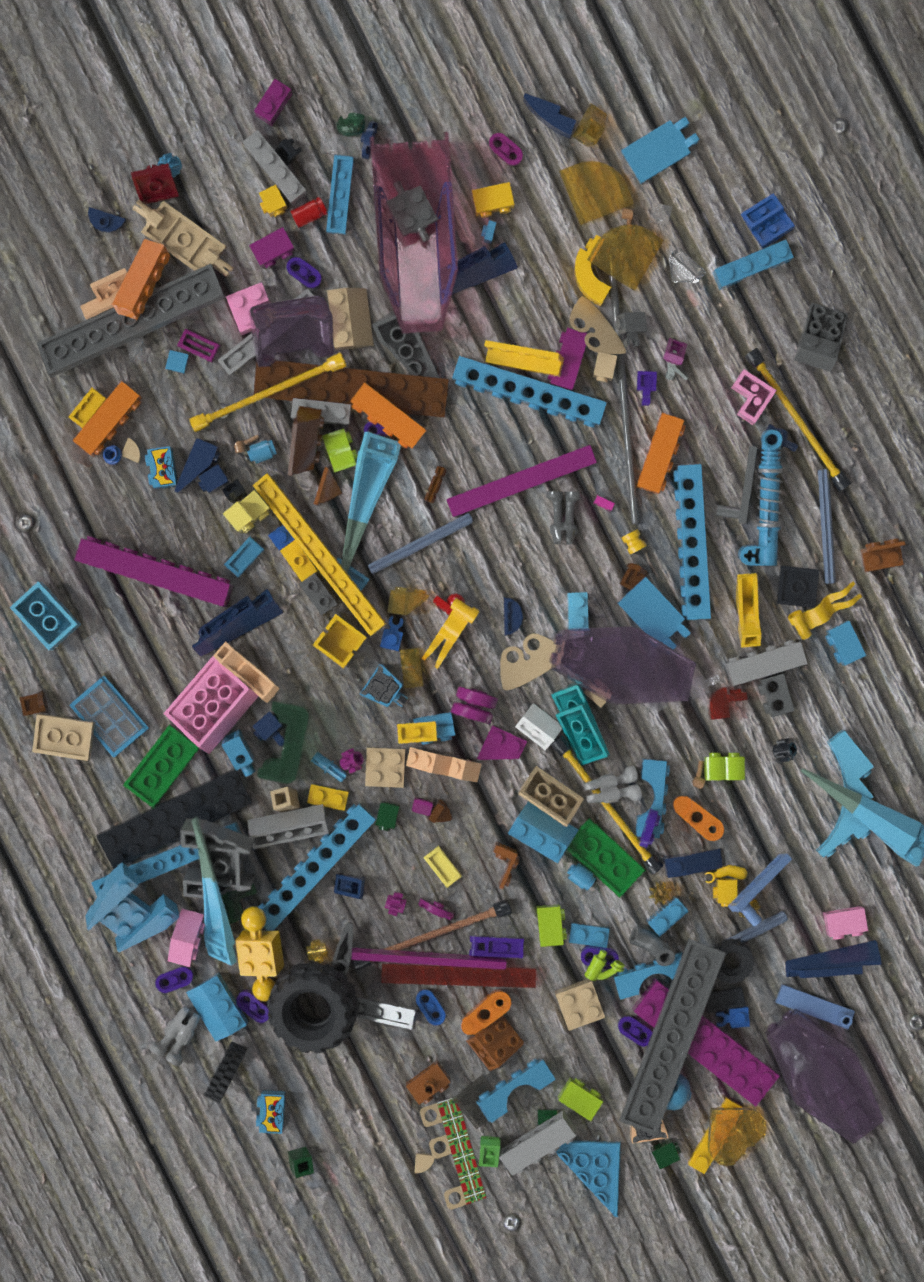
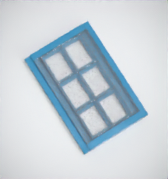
(114, 719)

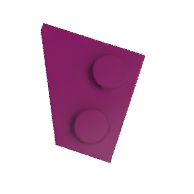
(501, 745)

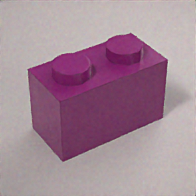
(273, 102)
(272, 248)

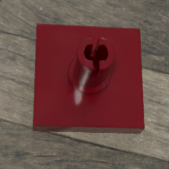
(154, 183)

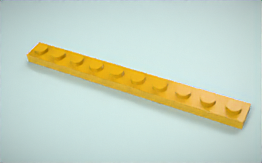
(319, 554)

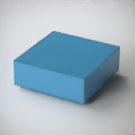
(177, 361)

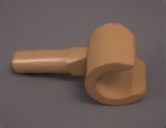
(627, 214)
(240, 445)
(699, 782)

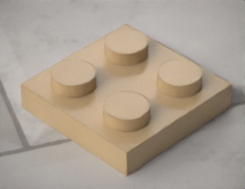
(385, 767)

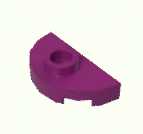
(436, 908)

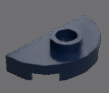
(365, 138)
(104, 221)
(512, 616)

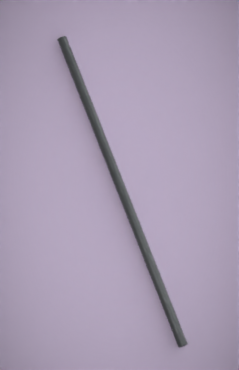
(625, 409)

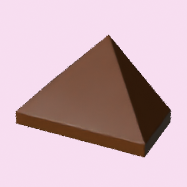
(327, 488)

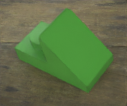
(489, 1151)

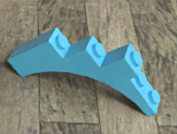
(853, 766)

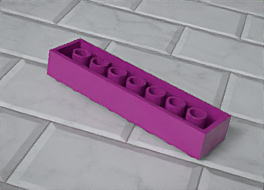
(152, 572)
(715, 1049)

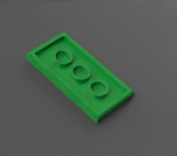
(161, 766)
(605, 858)

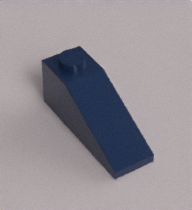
(199, 461)
(692, 863)

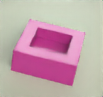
(606, 504)

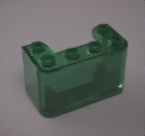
(289, 765)

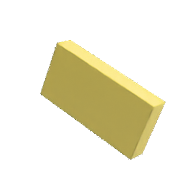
(442, 866)

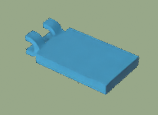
(659, 150)
(653, 612)

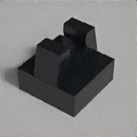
(287, 151)
(234, 490)

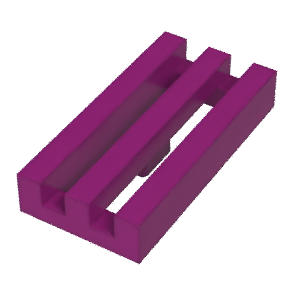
(213, 352)

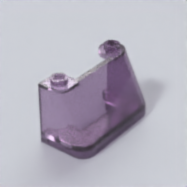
(291, 328)

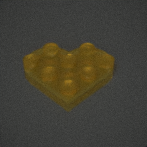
(732, 1132)

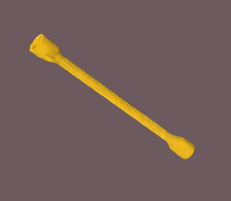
(203, 420)

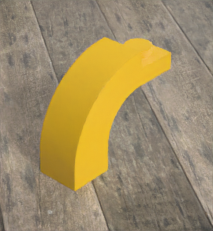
(587, 282)

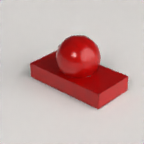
(445, 606)

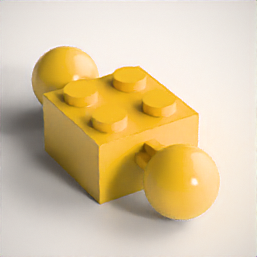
(259, 952)

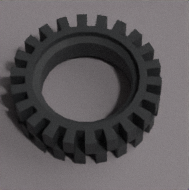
(225, 1072)

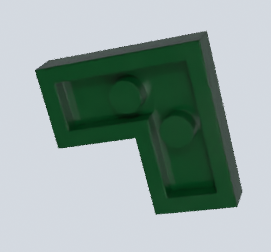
(233, 904)

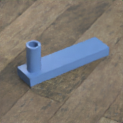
(741, 902)
(815, 1006)

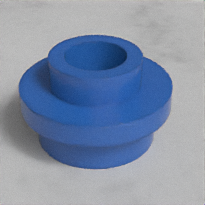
(107, 454)

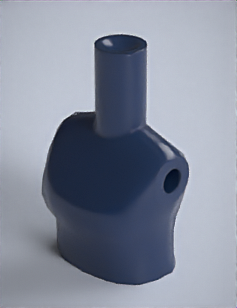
(771, 439)

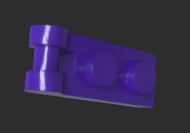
(497, 946)

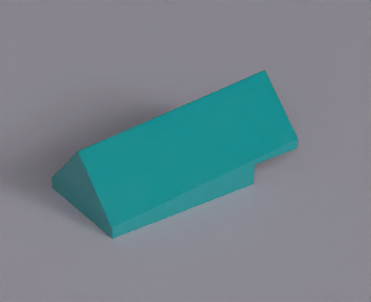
(579, 724)

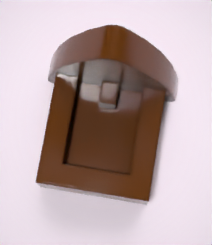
(633, 576)
(34, 704)
(440, 813)

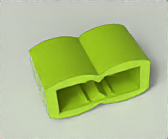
(339, 450)
(724, 767)

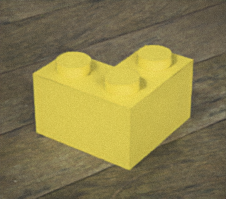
(247, 512)

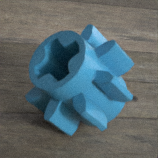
(174, 163)

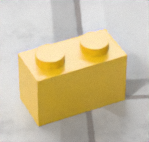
(493, 199)

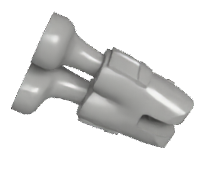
(608, 788)
(180, 1032)

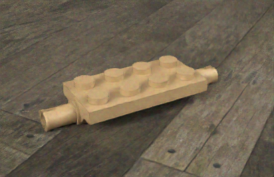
(182, 237)

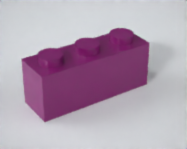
(572, 350)

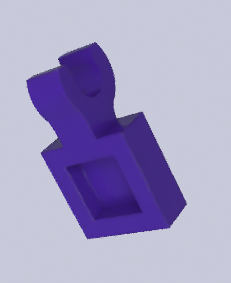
(646, 383)

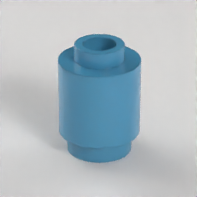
(261, 451)
(581, 876)

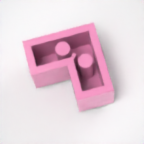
(243, 301)
(757, 395)
(185, 938)

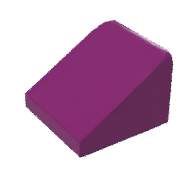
(422, 806)

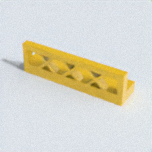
(524, 358)

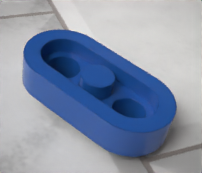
(430, 1006)

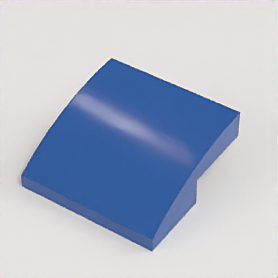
(767, 221)

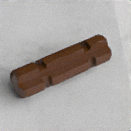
(435, 484)

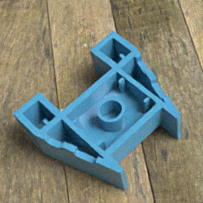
(126, 913)

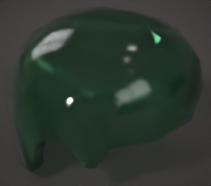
(352, 125)

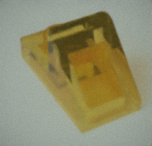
(411, 668)

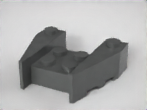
(226, 857)

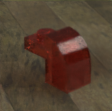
(718, 702)

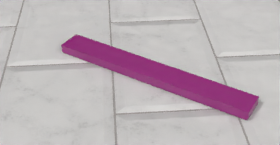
(521, 481)
(428, 958)

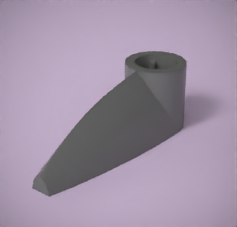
(344, 949)

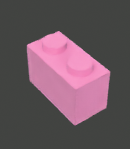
(845, 922)

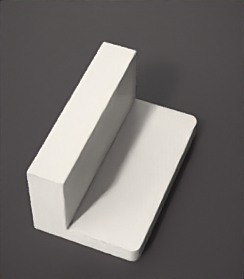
(539, 726)

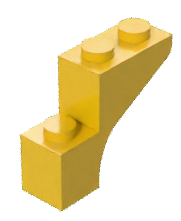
(748, 611)

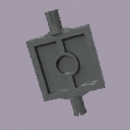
(411, 211)

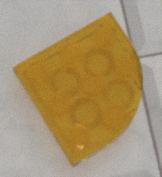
(595, 190)
(626, 253)

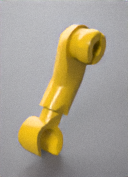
(729, 870)

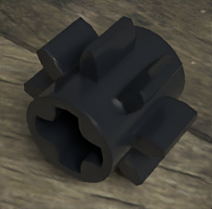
(784, 750)

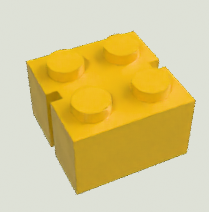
(340, 641)

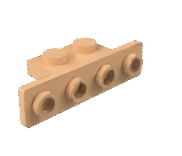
(105, 291)

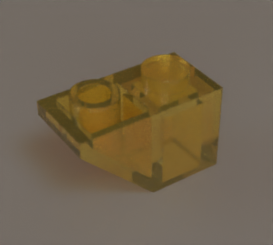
(591, 126)
(406, 602)

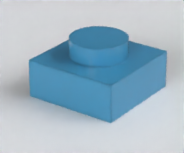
(488, 232)

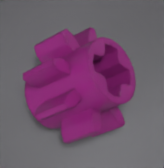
(351, 760)
(395, 904)

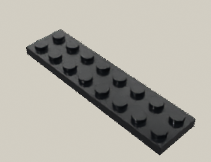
(164, 822)

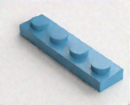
(339, 194)

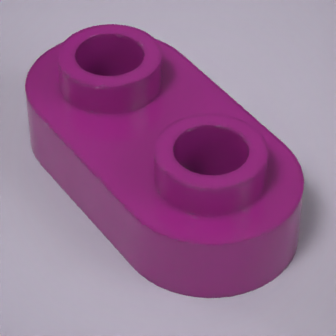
(506, 149)

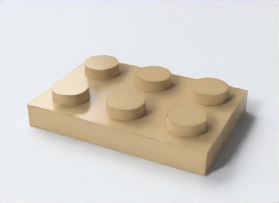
(63, 737)

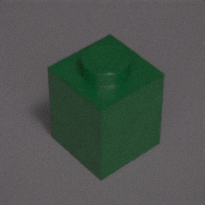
(387, 816)
(666, 1153)
(300, 1162)

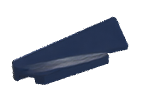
(483, 266)
(236, 621)
(835, 962)

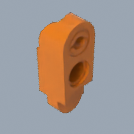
(686, 807)
(473, 1022)

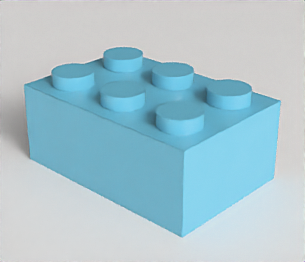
(45, 615)

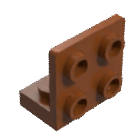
(882, 556)
(503, 852)
(495, 1043)

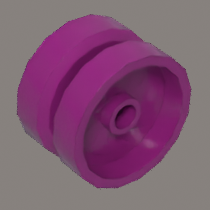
(474, 705)

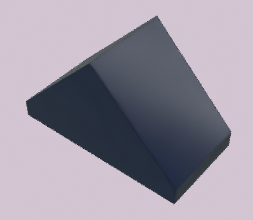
(350, 886)

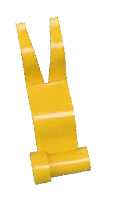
(822, 613)
(452, 629)

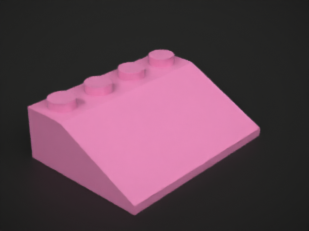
(210, 705)

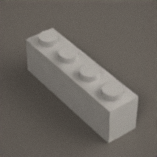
(275, 168)
(765, 663)
(288, 826)
(537, 1143)

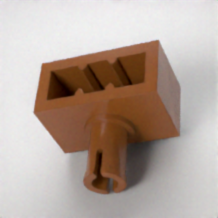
(428, 1083)

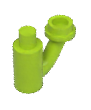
(594, 969)

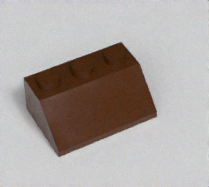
(305, 440)

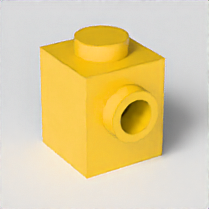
(272, 201)
(725, 890)

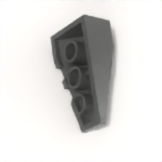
(407, 348)

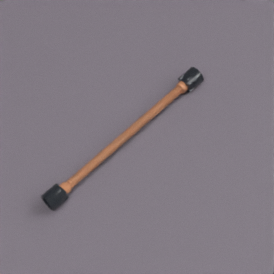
(499, 909)

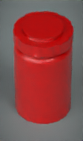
(309, 212)

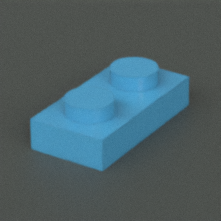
(589, 935)

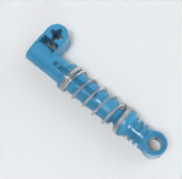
(769, 505)

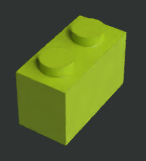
(550, 925)
(580, 1099)

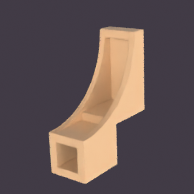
(246, 672)
(443, 765)

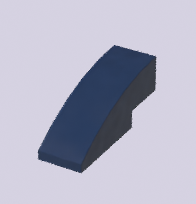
(549, 115)

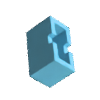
(577, 610)

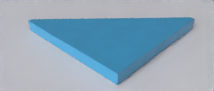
(597, 1167)

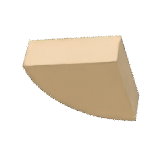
(131, 451)
(423, 1162)

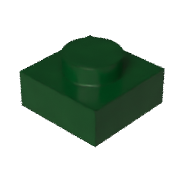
(545, 1114)

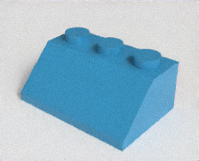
(542, 832)
(217, 1007)

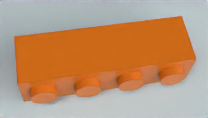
(141, 279)
(388, 415)
(107, 419)
(660, 452)

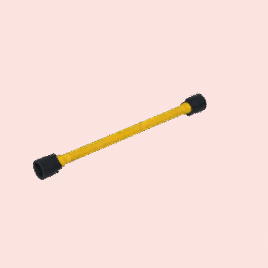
(839, 479)
(651, 862)

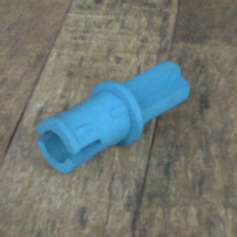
(328, 767)

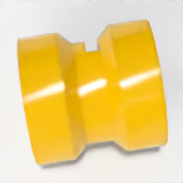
(633, 541)

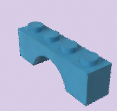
(752, 264)
(654, 773)
(630, 980)
(494, 1103)

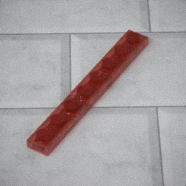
(459, 976)

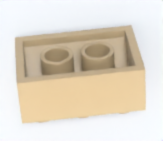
(350, 318)
(550, 796)

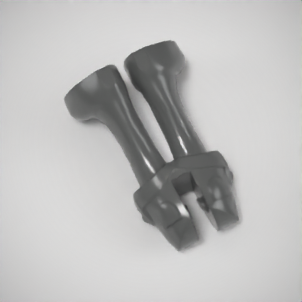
(571, 529)

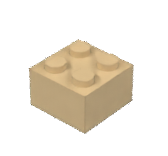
(579, 1004)

